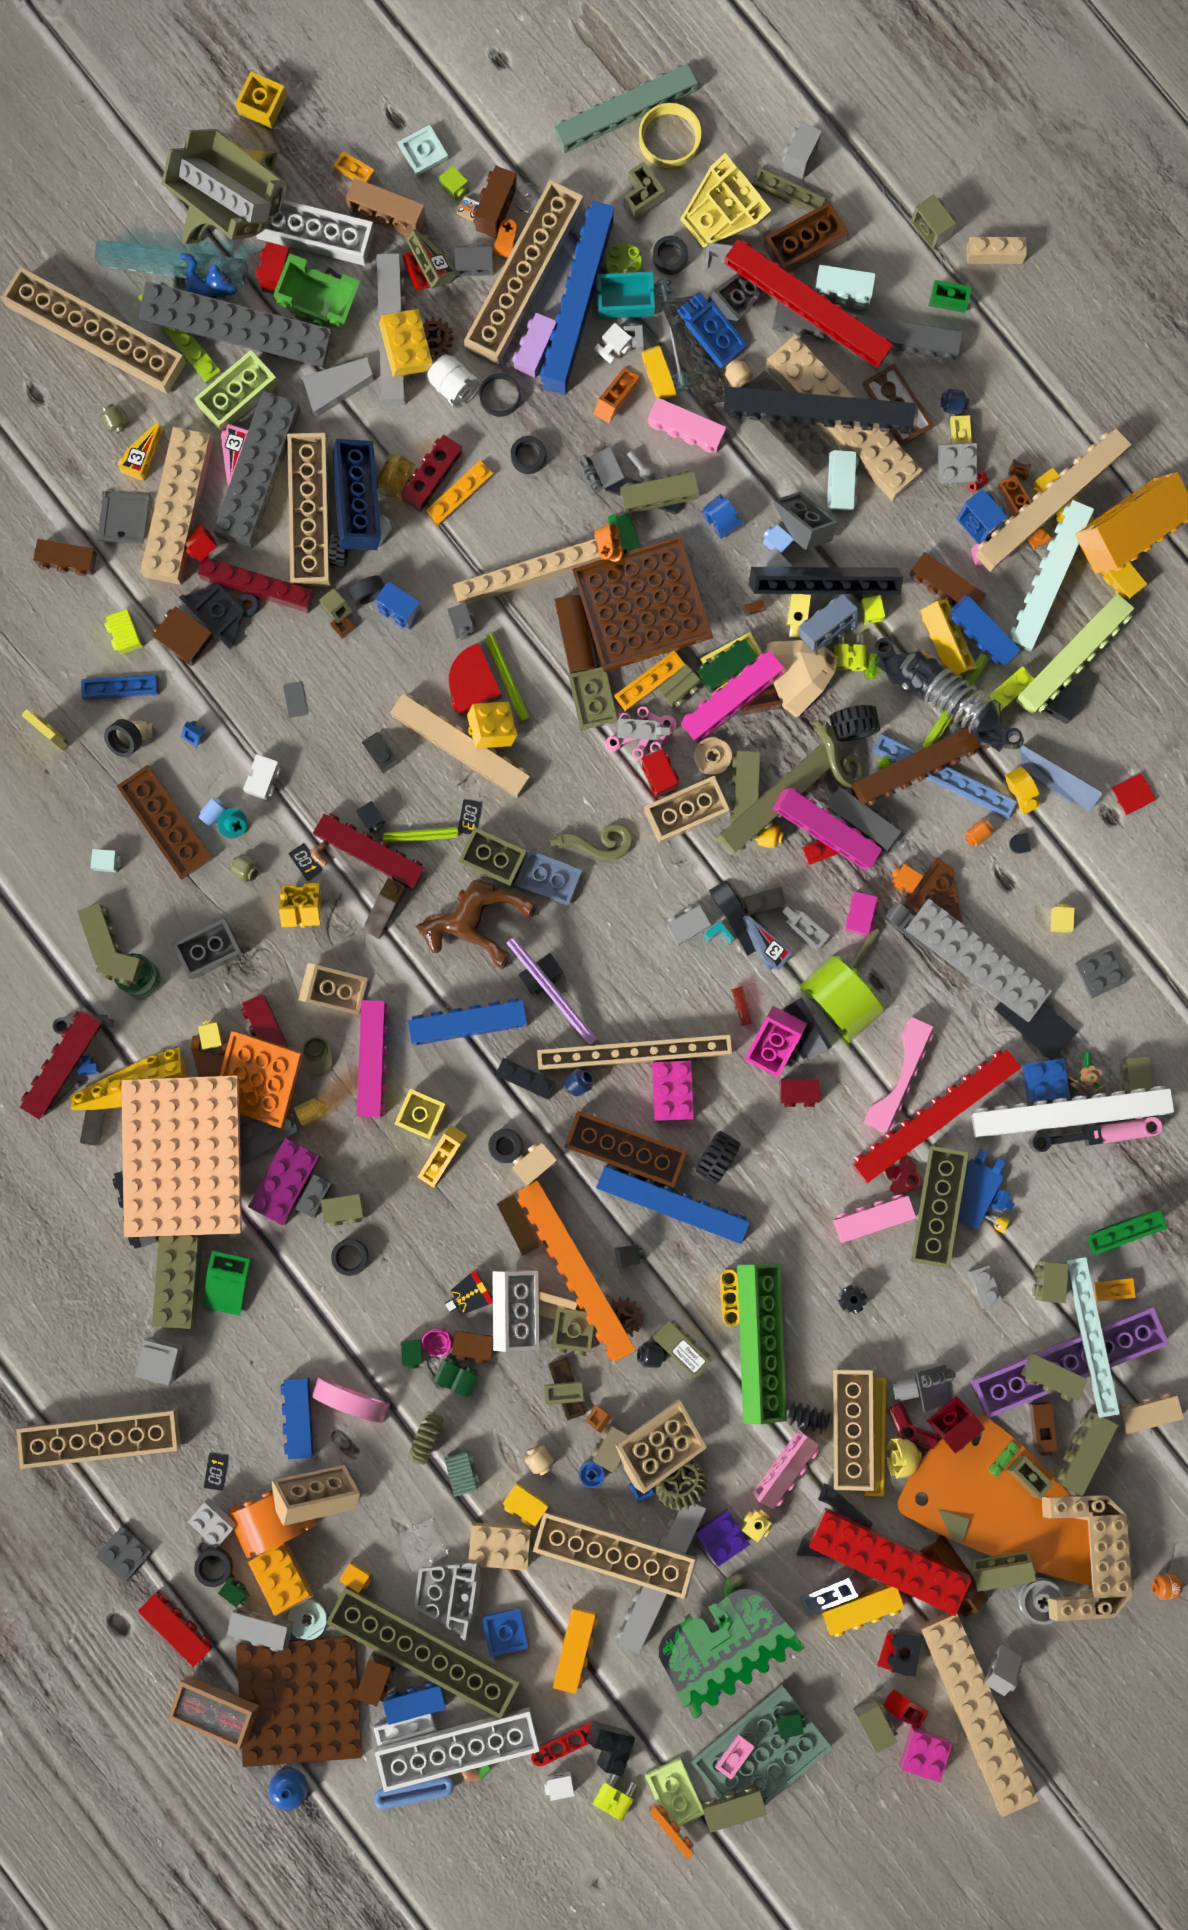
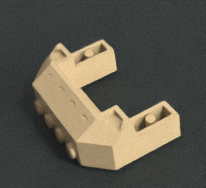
(1108, 1555)

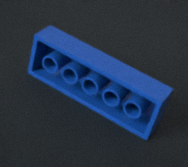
(468, 1022)

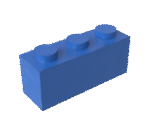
(414, 1702)

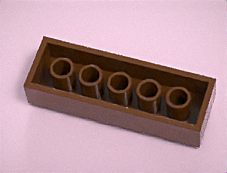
(625, 1149)

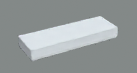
(403, 1730)

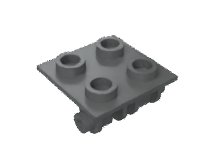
(600, 470)
(935, 1387)

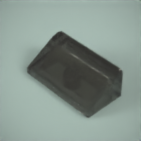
(92, 1127)

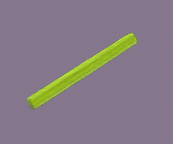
(943, 721)

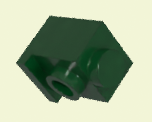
(234, 1592)

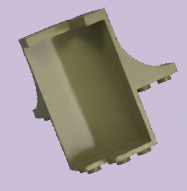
(246, 167)

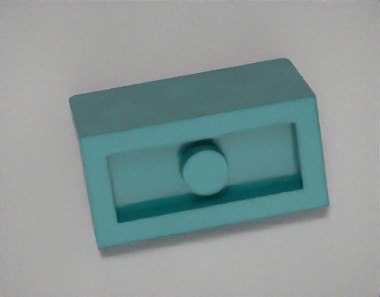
(715, 930)

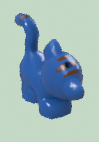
(216, 283)

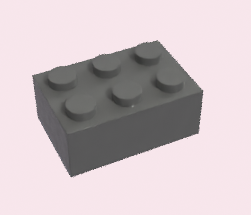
(208, 949)

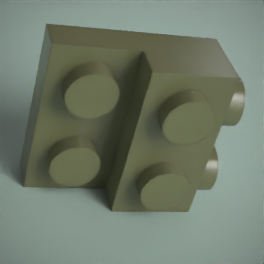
(572, 1332)

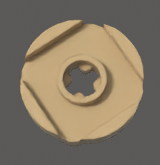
(703, 751)

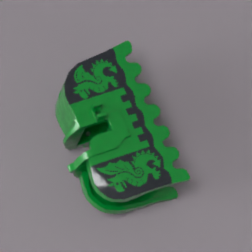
(711, 1662)

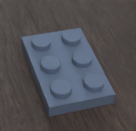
(548, 877)

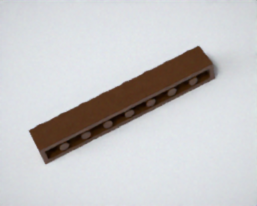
(916, 767)

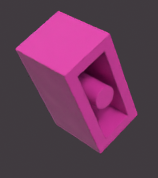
(861, 914)

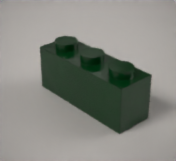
(726, 665)

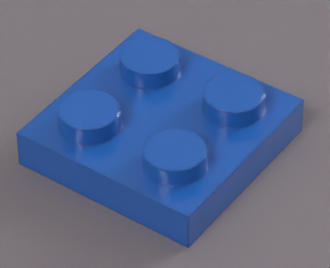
(504, 1632)

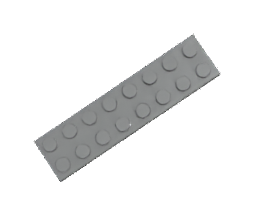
(978, 960)

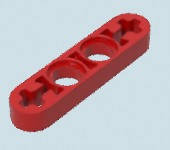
(564, 1739)

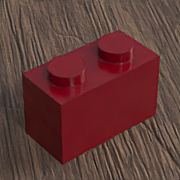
(799, 1092)

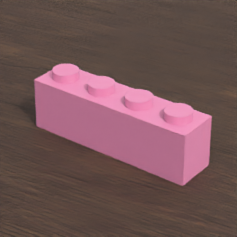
(686, 425)
(874, 1218)

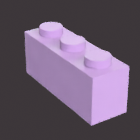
(534, 345)

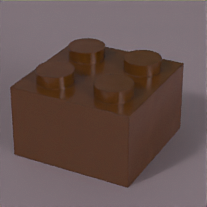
(376, 1674)

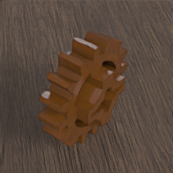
(437, 329)
(634, 1316)

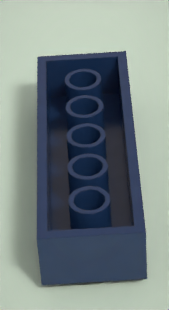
(356, 494)

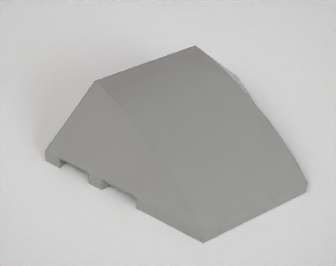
(450, 1595)

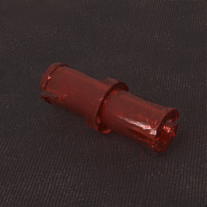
(741, 1006)

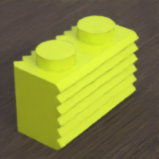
(123, 632)

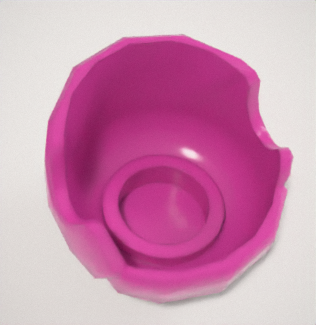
(437, 1342)

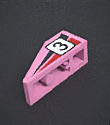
(232, 443)

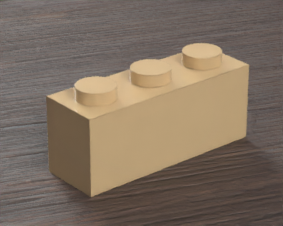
(996, 250)
(1150, 1413)

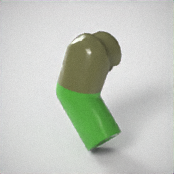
(733, 1582)

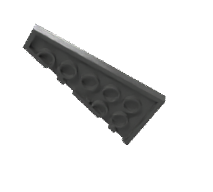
(261, 1136)

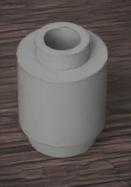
(906, 1389)

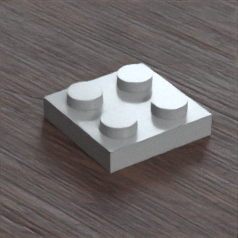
(957, 462)
(212, 1523)

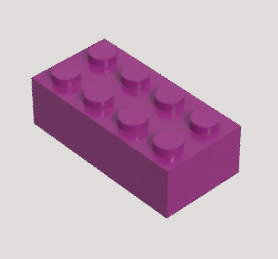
(284, 1181)

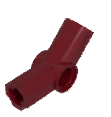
(902, 1420)

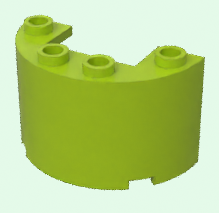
(843, 997)

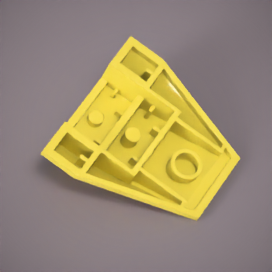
(723, 204)

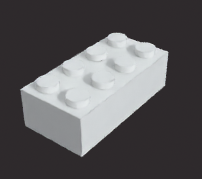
(515, 1311)

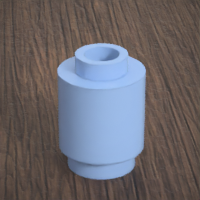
(211, 811)

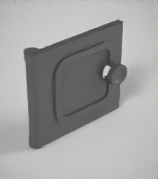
(123, 514)

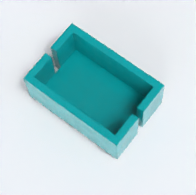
(625, 295)

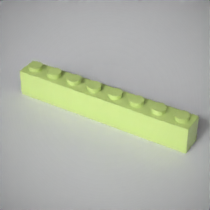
(1075, 654)

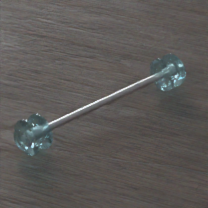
(680, 377)

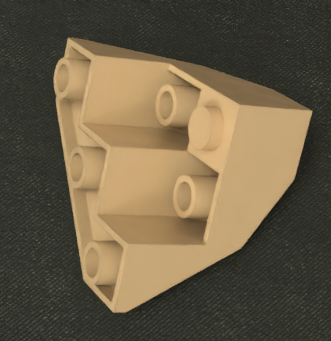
(806, 673)

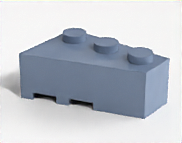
(829, 623)

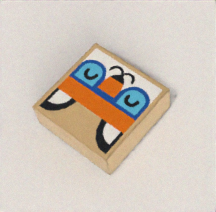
(466, 208)

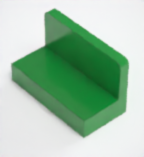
(626, 530)

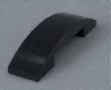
(733, 913)

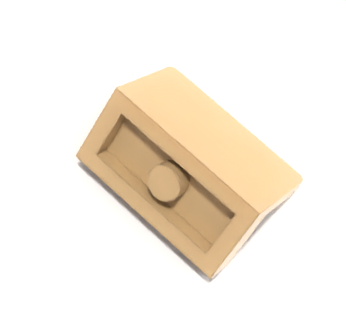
(549, 1303)

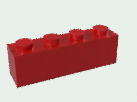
(175, 1628)

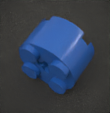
(722, 515)

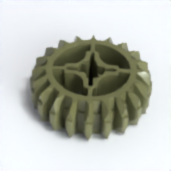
(425, 1438)
(687, 1489)

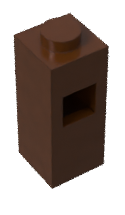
(1043, 1428)

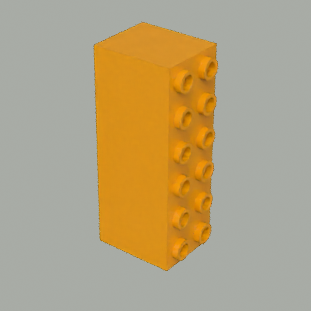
(1135, 524)

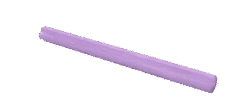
(551, 990)

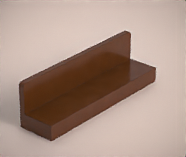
(944, 1552)

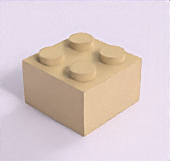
(534, 1163)

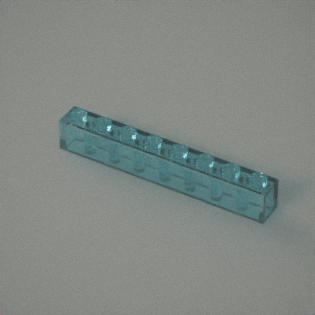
(165, 261)

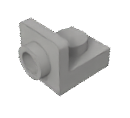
(637, 336)

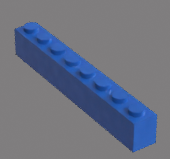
(673, 1205)

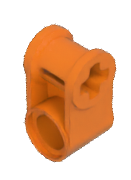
(505, 240)
(609, 541)

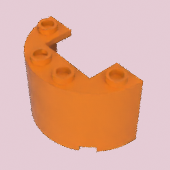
(260, 1526)

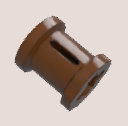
(1019, 469)

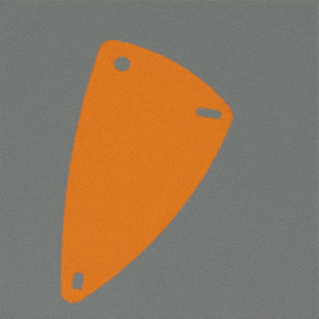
(999, 1508)

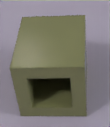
(335, 605)

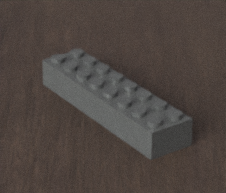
(257, 469)

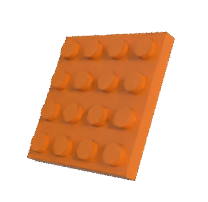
(265, 1076)

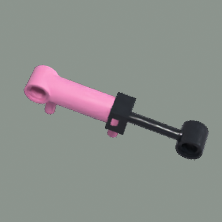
(1102, 1133)

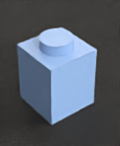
(777, 538)

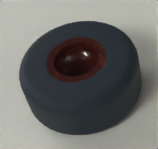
(243, 599)

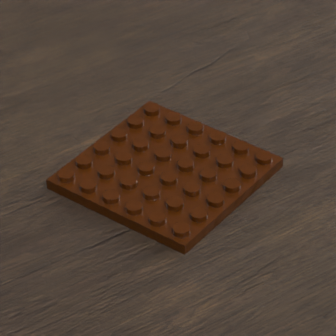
(642, 604)
(303, 1701)

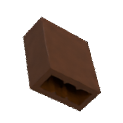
(182, 635)

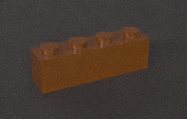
(944, 581)

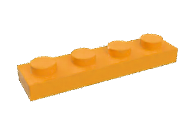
(459, 492)
(649, 681)

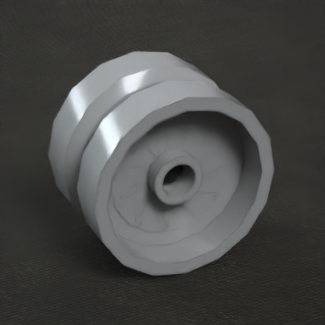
(1028, 1599)

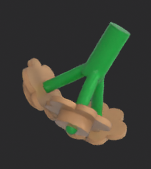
(1090, 1075)

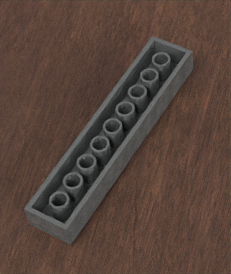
(235, 324)

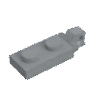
(641, 729)
(805, 928)

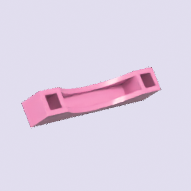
(914, 1038)

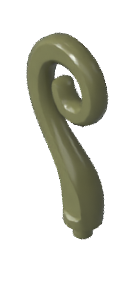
(829, 738)
(568, 840)

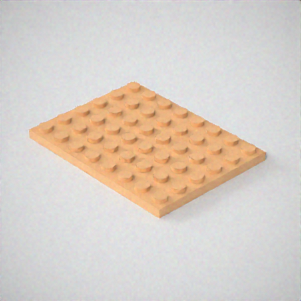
(181, 1156)

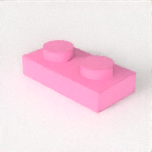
(734, 1756)

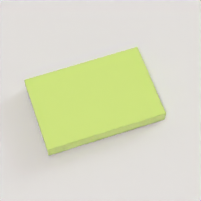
(675, 1791)

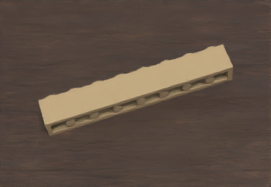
(526, 573)
(460, 745)

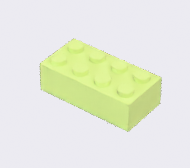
(236, 391)

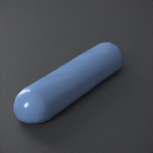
(414, 1793)

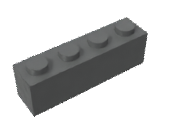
(862, 818)

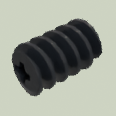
(808, 1417)

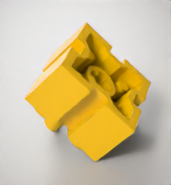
(300, 905)

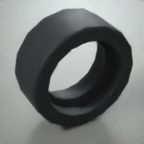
(670, 241)
(528, 440)
(366, 590)
(114, 743)
(364, 1257)
(199, 1562)

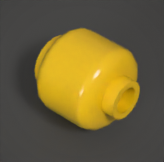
(770, 837)

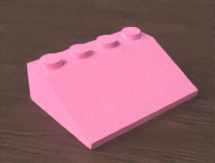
(785, 1469)

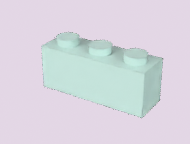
(842, 480)

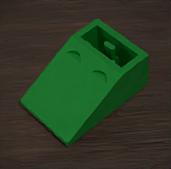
(226, 1282)

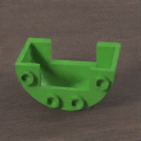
(314, 293)

